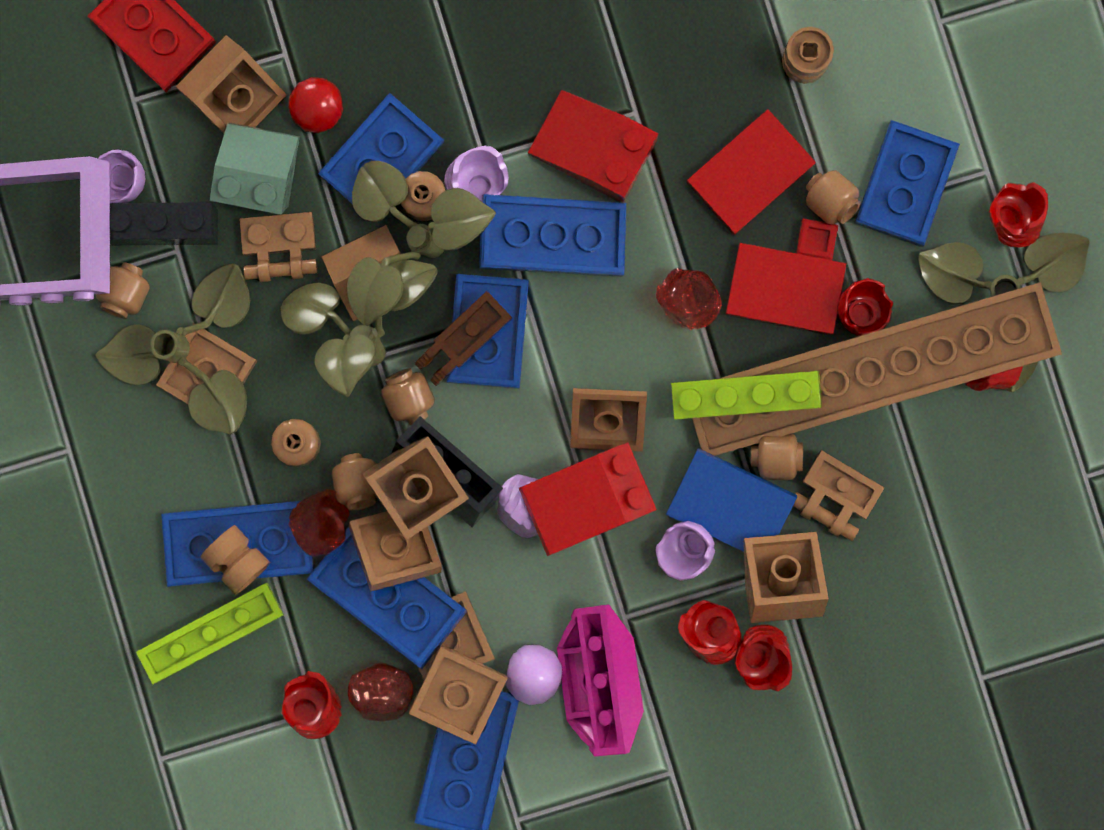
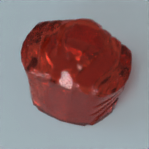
(689, 298)
(319, 523)
(380, 692)

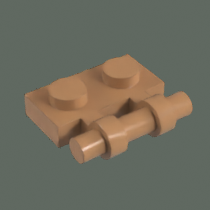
(278, 235)
(842, 485)

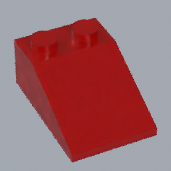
(594, 145)
(587, 499)

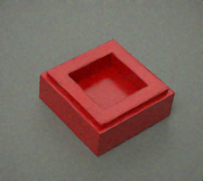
(817, 239)

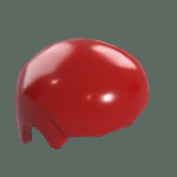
(315, 105)
(865, 307)

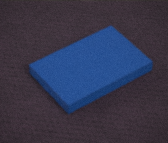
(388, 136)
(907, 183)
(501, 357)
(730, 501)

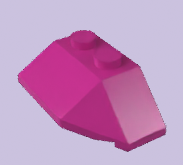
(600, 680)

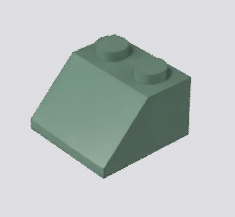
(255, 168)

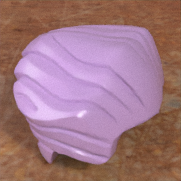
(478, 172)
(512, 508)

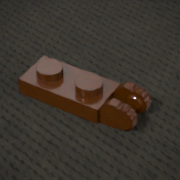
(466, 335)

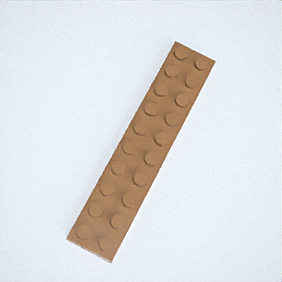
(899, 365)

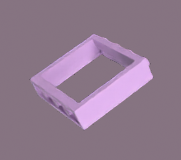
(94, 228)

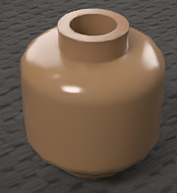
(832, 197)
(421, 208)
(127, 291)
(407, 396)
(309, 442)
(778, 457)
(351, 484)

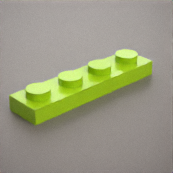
(746, 395)
(210, 633)

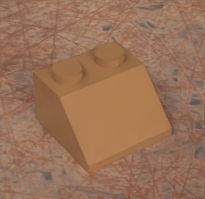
(231, 87)
(415, 486)
(784, 577)

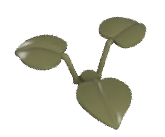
(457, 219)
(956, 266)
(135, 351)
(347, 360)

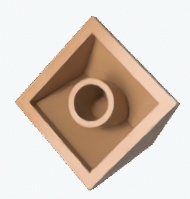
(342, 260)
(607, 419)

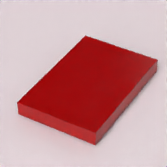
(154, 35)
(751, 172)
(785, 289)

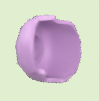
(126, 175)
(685, 550)
(533, 674)

